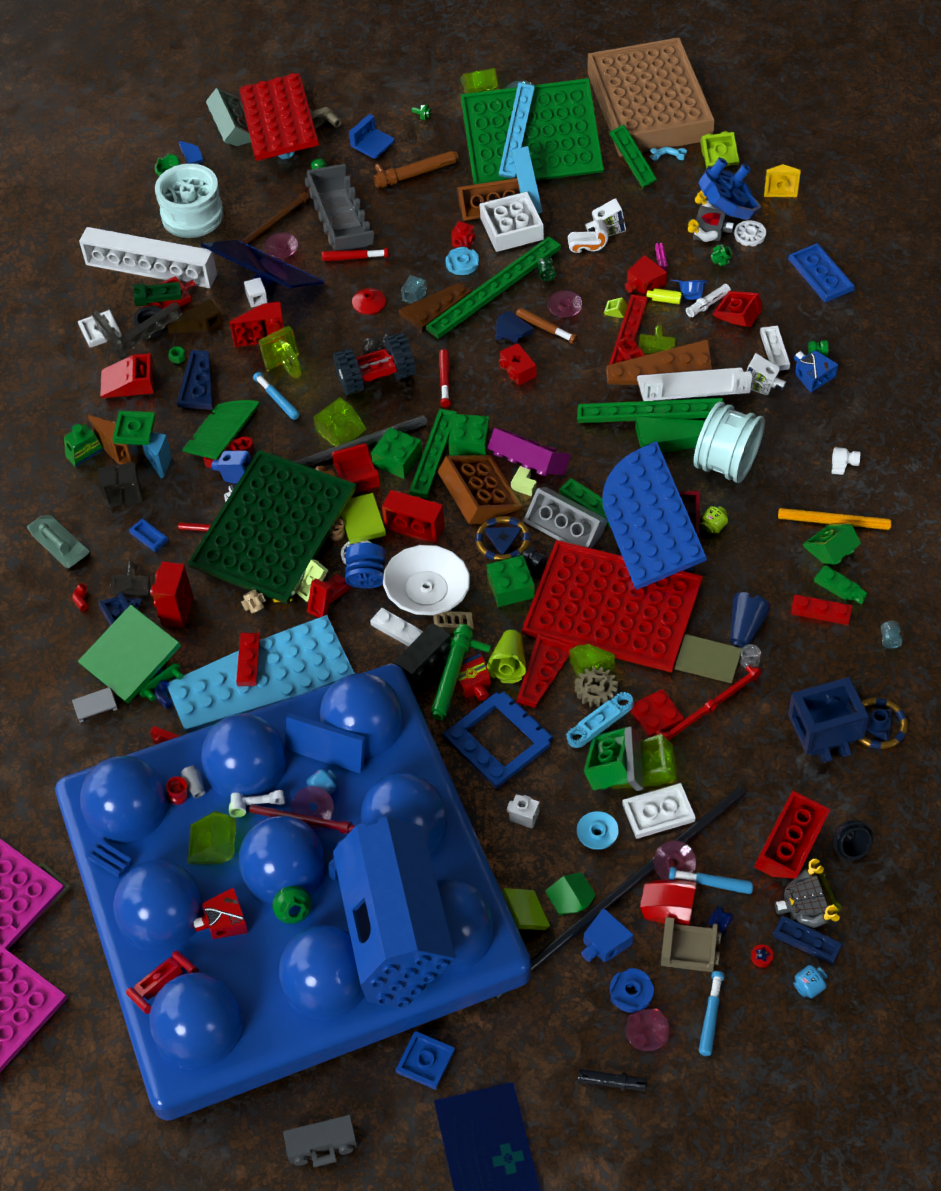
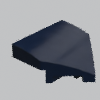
(511, 327)
(115, 606)

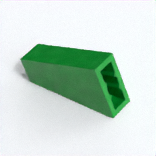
(668, 432)

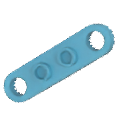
(600, 720)

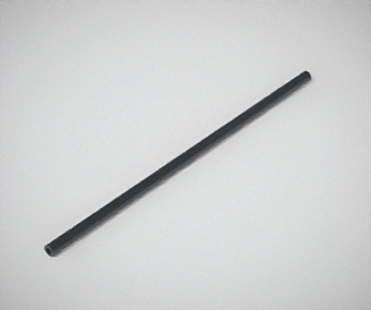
(629, 884)

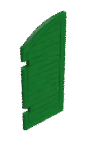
(221, 429)

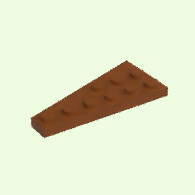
(679, 359)

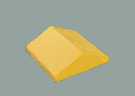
(782, 181)

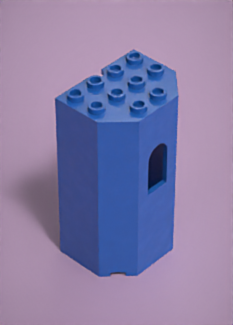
(393, 910)

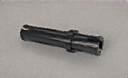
(612, 1080)

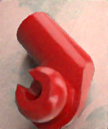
(79, 596)

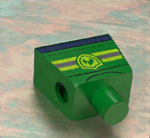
(81, 445)

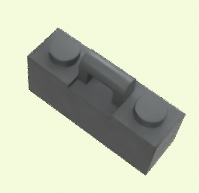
(318, 1139)

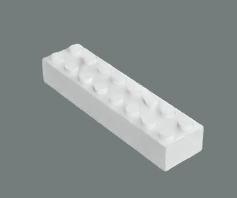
(148, 257)

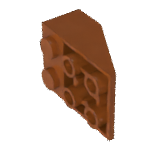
(119, 452)

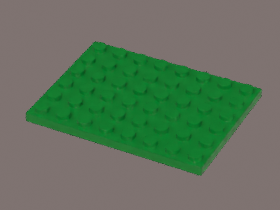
(558, 131)

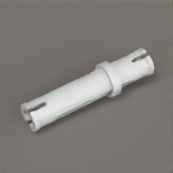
(703, 303)

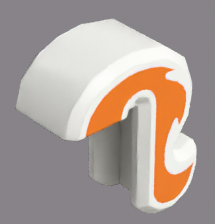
(589, 240)

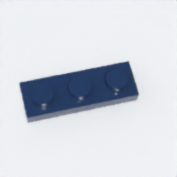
(807, 940)

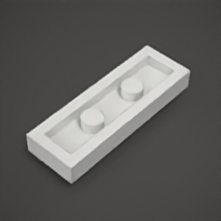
(774, 347)
(395, 627)

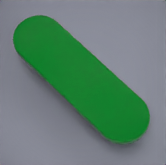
(167, 674)

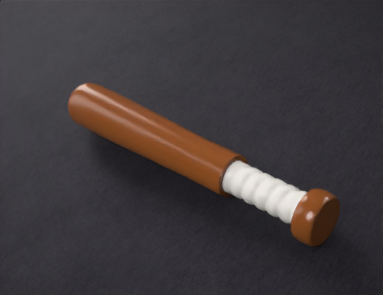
(544, 324)

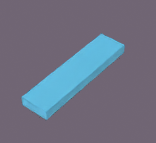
(526, 176)

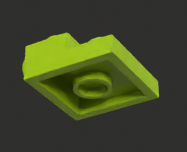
(719, 145)

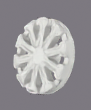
(750, 232)

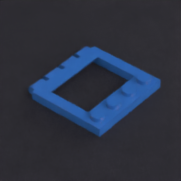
(479, 757)

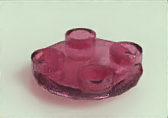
(647, 1029)

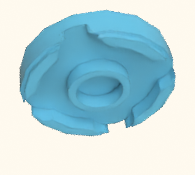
(462, 261)

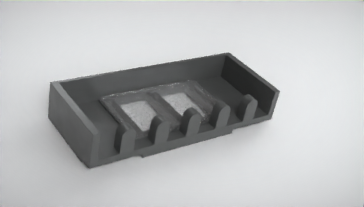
(338, 208)

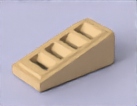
(452, 616)

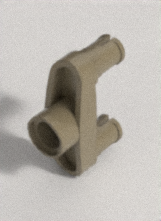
(324, 115)

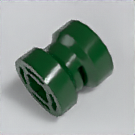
(546, 268)

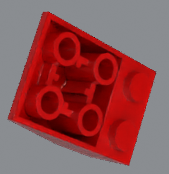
(257, 324)
(128, 377)

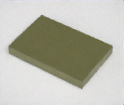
(708, 658)

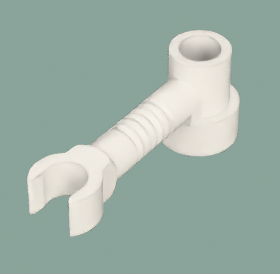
(238, 803)

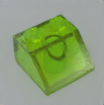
(479, 81)
(338, 423)
(212, 839)

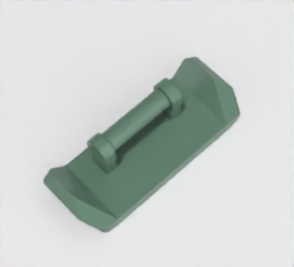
(57, 540)

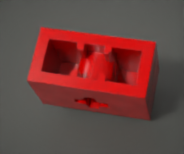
(517, 364)

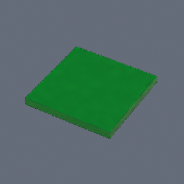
(129, 653)

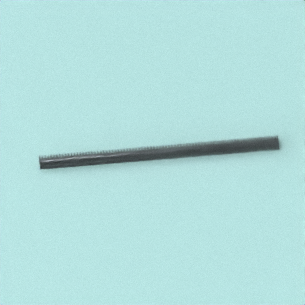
(307, 461)

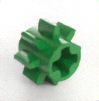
(721, 255)

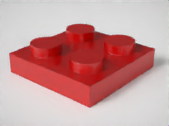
(656, 713)

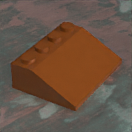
(478, 487)

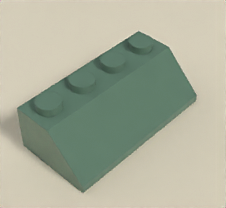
(229, 117)

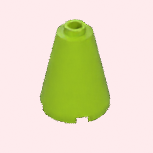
(508, 658)

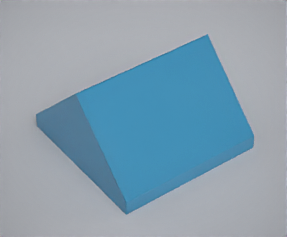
(158, 453)

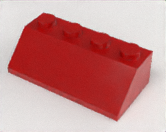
(792, 837)

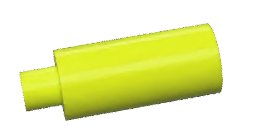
(665, 296)

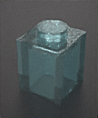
(413, 289)

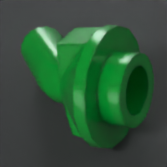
(424, 112)

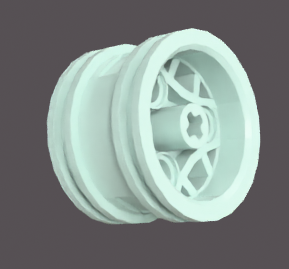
(189, 200)
(729, 442)

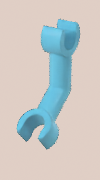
(679, 153)

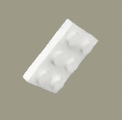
(658, 810)

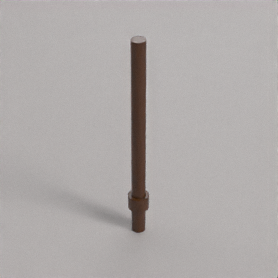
(303, 198)

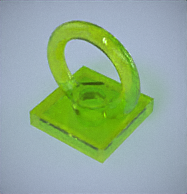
(279, 349)

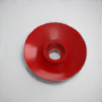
(369, 301)

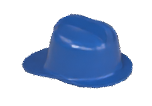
(692, 289)

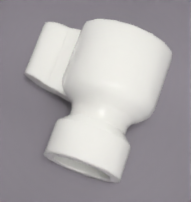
(841, 458)

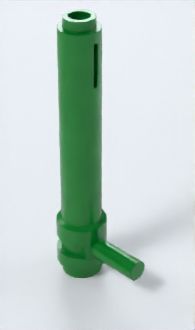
(460, 645)

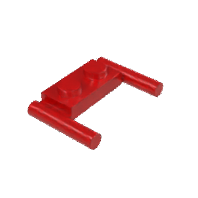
(154, 981)

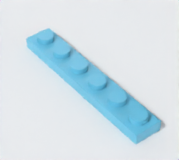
(516, 128)

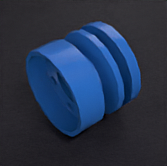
(364, 565)

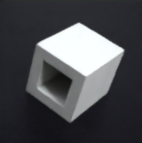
(255, 292)

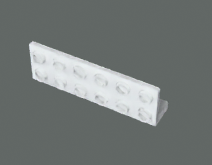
(694, 384)

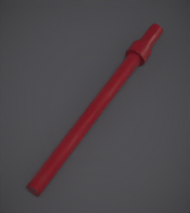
(344, 827)

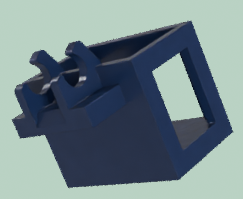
(827, 719)

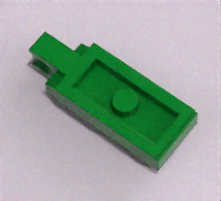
(840, 585)

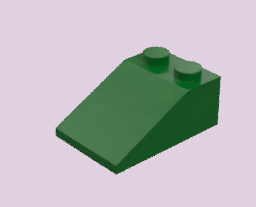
(607, 760)

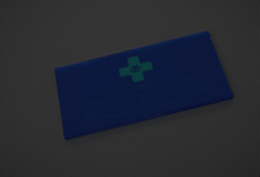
(486, 1141)

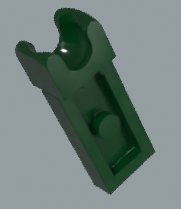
(156, 293)

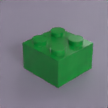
(469, 435)
(396, 452)
(510, 581)

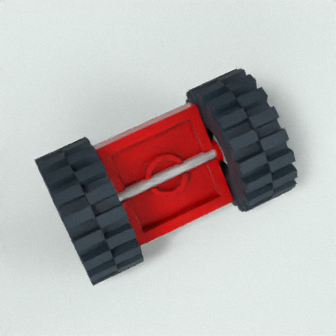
(394, 359)

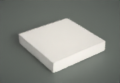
(91, 331)

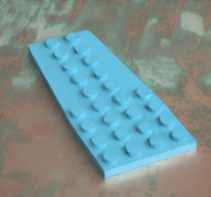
(287, 667)

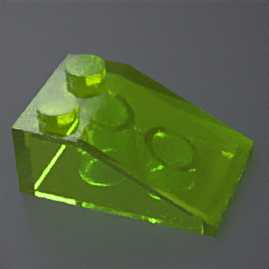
(657, 762)

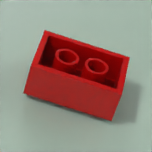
(413, 516)
(172, 594)

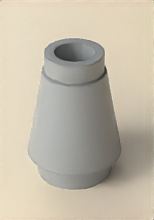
(194, 780)

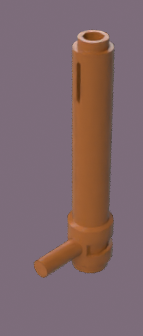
(392, 176)

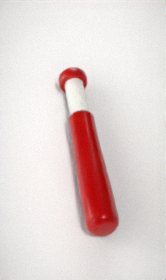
(352, 254)
(444, 364)

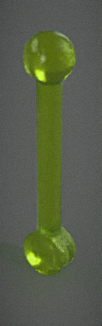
(822, 876)

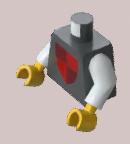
(709, 222)

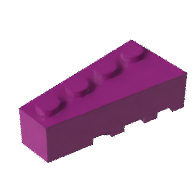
(528, 452)

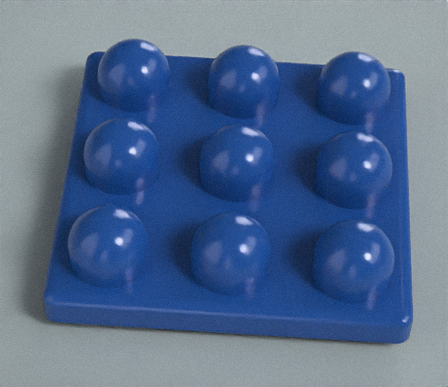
(281, 990)

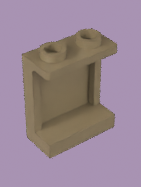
(690, 946)

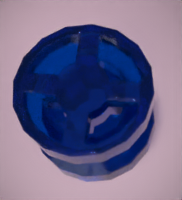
(721, 918)

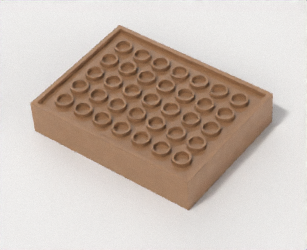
(651, 94)

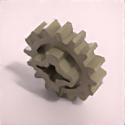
(596, 686)

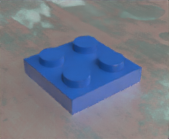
(425, 1060)

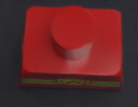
(474, 678)

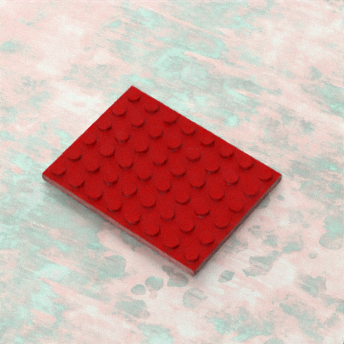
(592, 601)

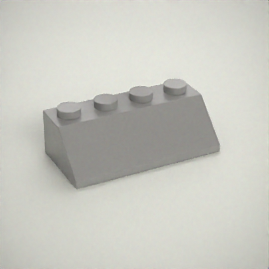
(564, 519)

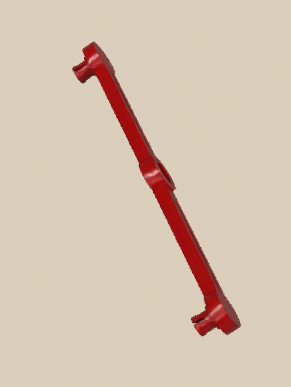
(712, 704)

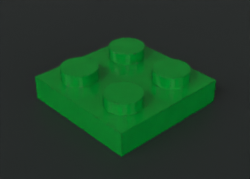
(134, 427)

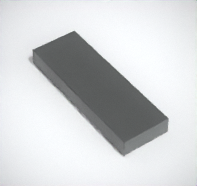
(633, 758)

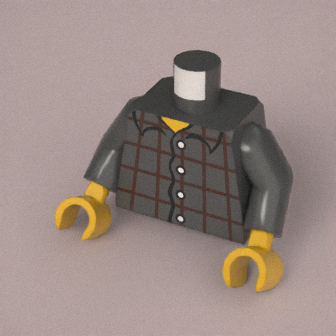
(806, 900)

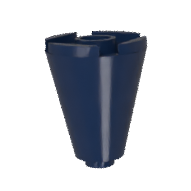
(747, 618)

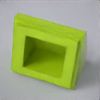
(616, 308)

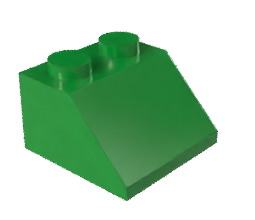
(833, 543)

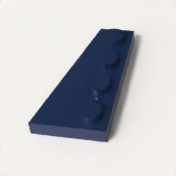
(196, 382)

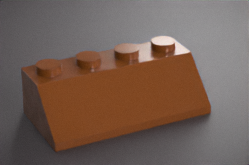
(472, 196)

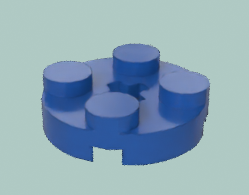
(642, 985)

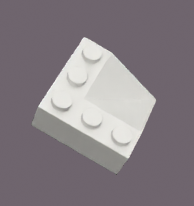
(511, 221)

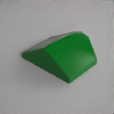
(571, 894)

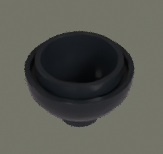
(852, 840)

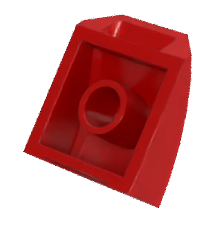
(739, 308)
(669, 900)

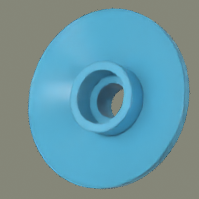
(597, 822)

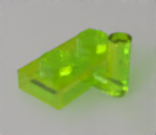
(656, 343)

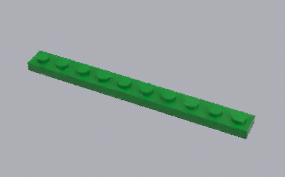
(492, 288)

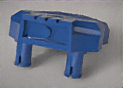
(729, 191)

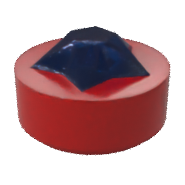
(762, 956)

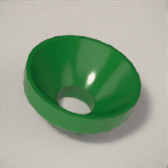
(289, 897)

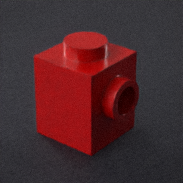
(463, 235)

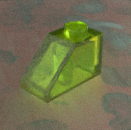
(589, 656)

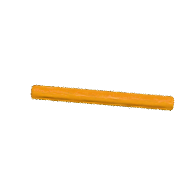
(832, 518)

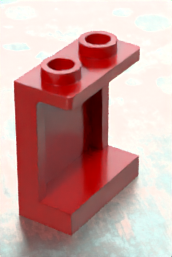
(357, 467)

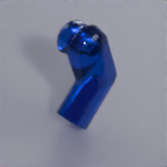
(161, 694)

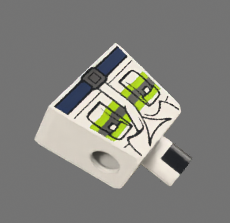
(611, 215)
(764, 375)

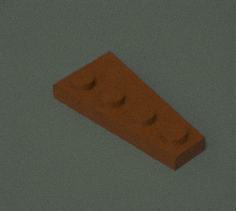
(429, 308)

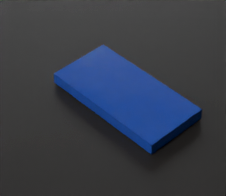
(821, 272)
(325, 743)

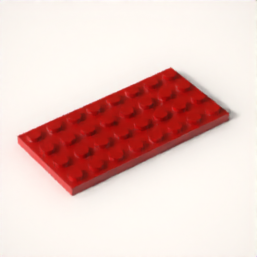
(278, 116)

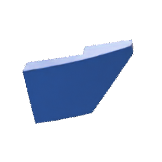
(191, 153)

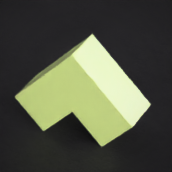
(523, 483)

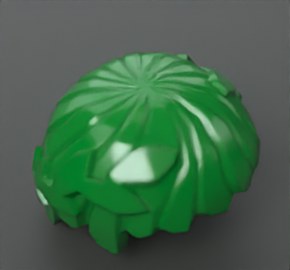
(166, 163)

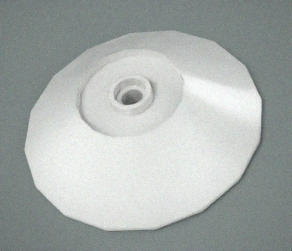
(429, 568)

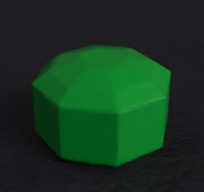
(177, 355)

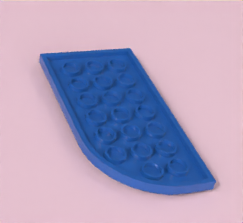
(649, 518)

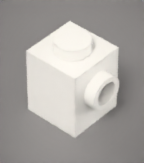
(523, 810)

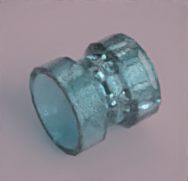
(891, 636)

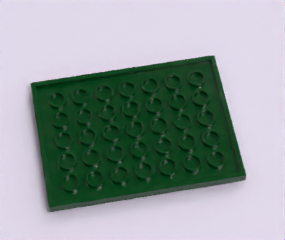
(272, 526)

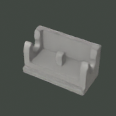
(94, 703)

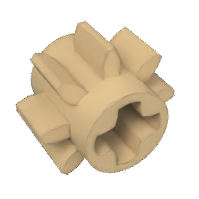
(253, 601)

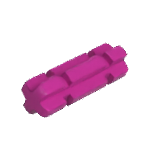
(661, 255)

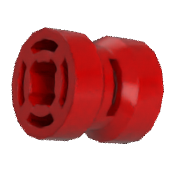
(177, 790)

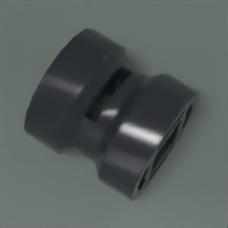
(534, 559)

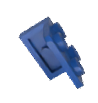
(368, 139)

